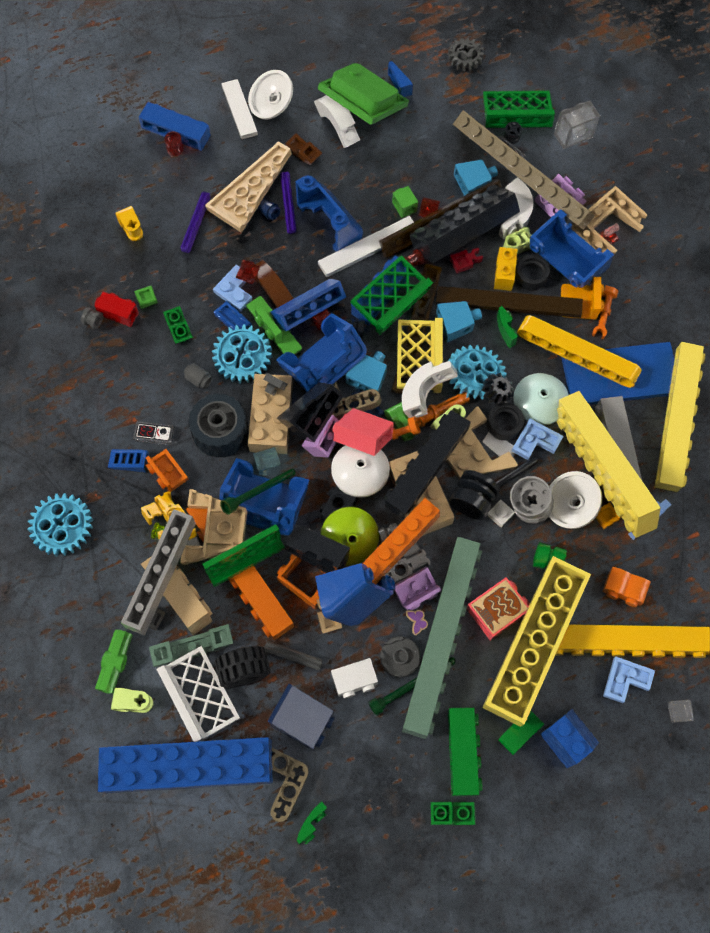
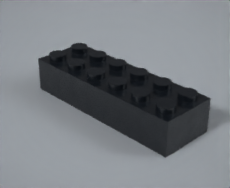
(465, 223)

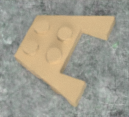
(471, 454)
(221, 530)

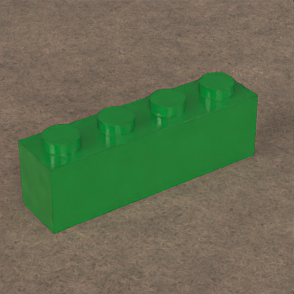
(463, 752)

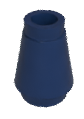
(269, 209)

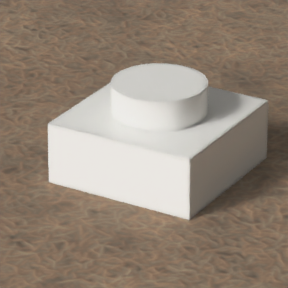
(500, 513)

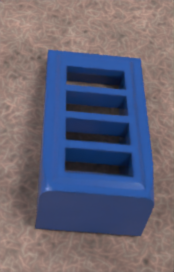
(400, 80)
(142, 454)

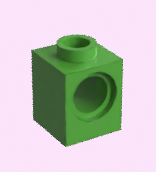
(405, 201)

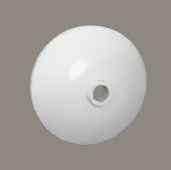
(270, 94)
(359, 480)
(568, 490)

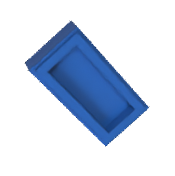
(231, 316)

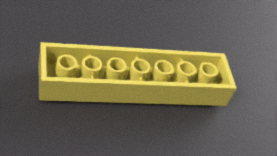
(608, 465)
(536, 641)

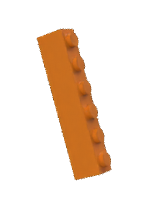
(402, 539)

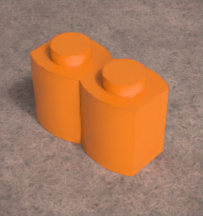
(626, 587)

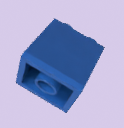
(570, 739)

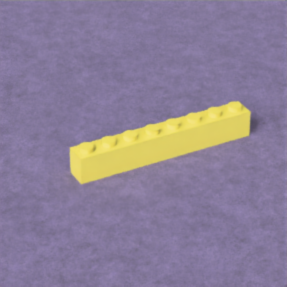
(679, 417)

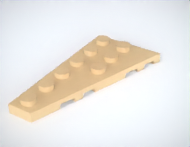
(244, 194)

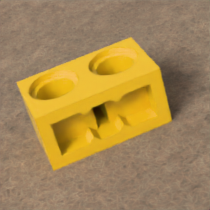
(505, 269)

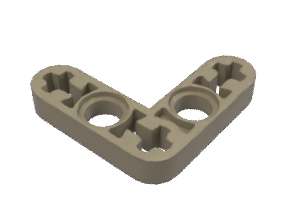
(357, 397)
(287, 771)

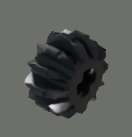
(497, 389)

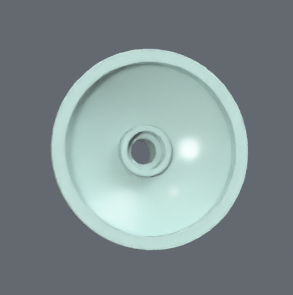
(533, 404)

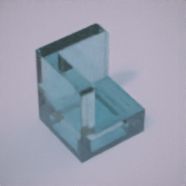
(265, 460)

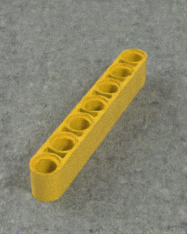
(579, 351)

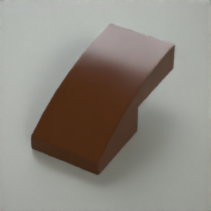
(302, 150)

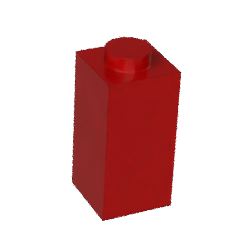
(116, 308)

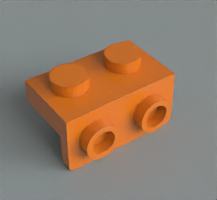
(167, 469)

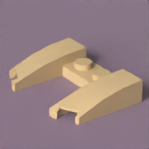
(614, 203)

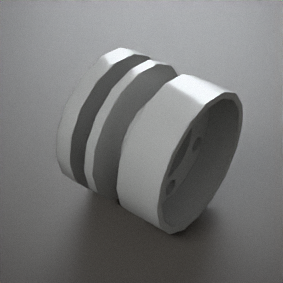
(532, 489)

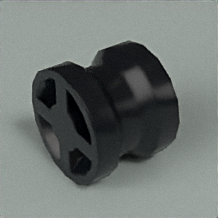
(513, 132)

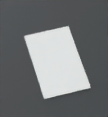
(498, 446)

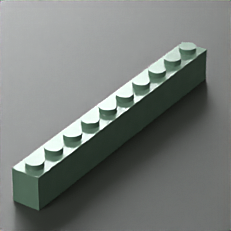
(441, 638)

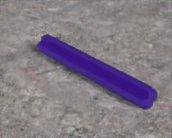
(288, 202)
(195, 222)

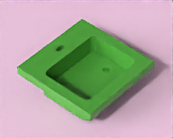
(363, 93)

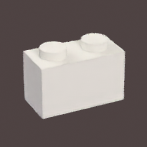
(354, 678)

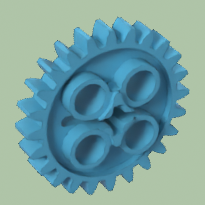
(225, 349)
(474, 367)
(74, 533)

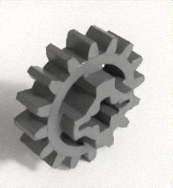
(465, 54)

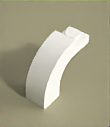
(340, 118)
(525, 204)
(421, 383)

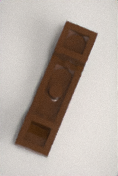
(272, 284)

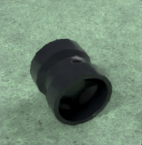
(358, 326)

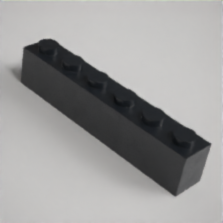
(427, 464)

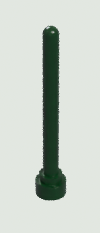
(230, 504)
(379, 704)

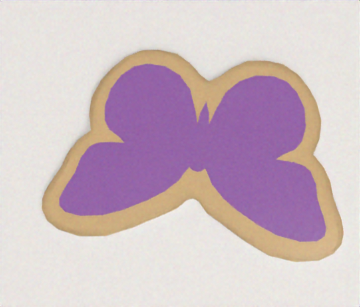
(418, 619)

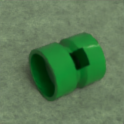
(545, 553)

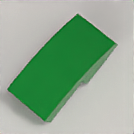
(504, 322)
(177, 325)
(518, 736)
(453, 813)
(307, 830)

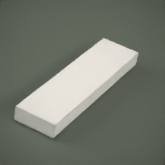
(239, 109)

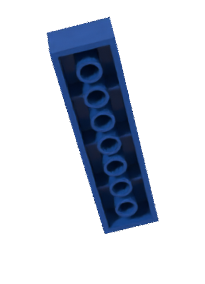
(185, 765)

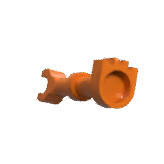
(609, 293)
(413, 427)

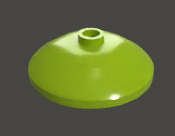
(355, 522)

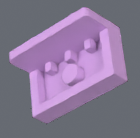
(416, 589)

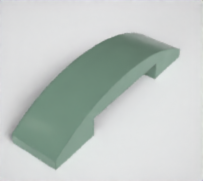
(211, 641)

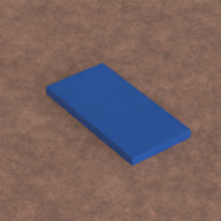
(654, 380)

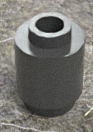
(197, 376)

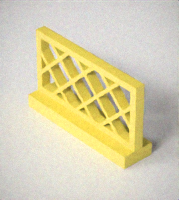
(435, 350)

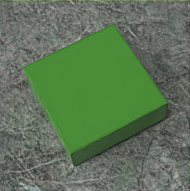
(146, 297)

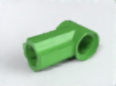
(396, 415)

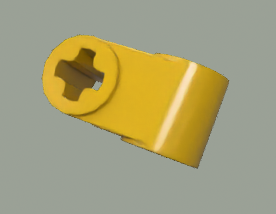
(128, 220)

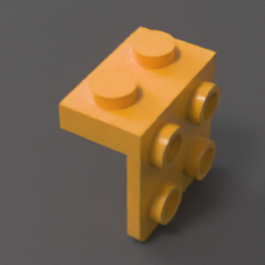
(591, 297)

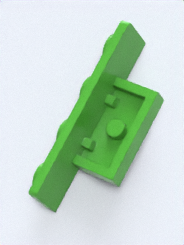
(263, 317)

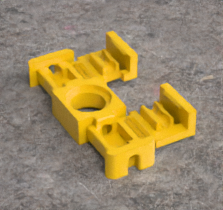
(164, 506)

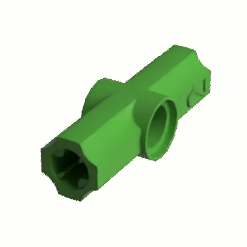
(113, 661)

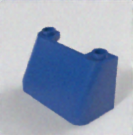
(316, 196)
(569, 252)
(328, 357)
(274, 506)
(350, 595)

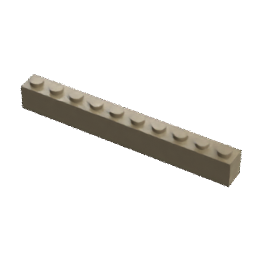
(524, 170)

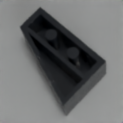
(311, 411)

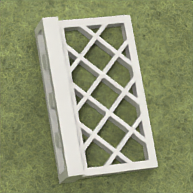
(181, 702)

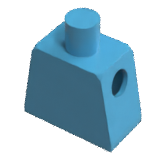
(473, 175)
(457, 319)
(368, 373)

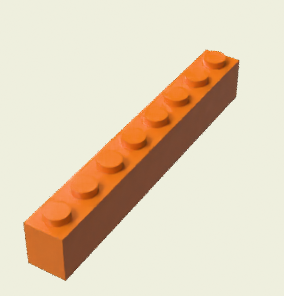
(253, 590)

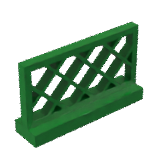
(526, 118)
(404, 303)
(244, 555)

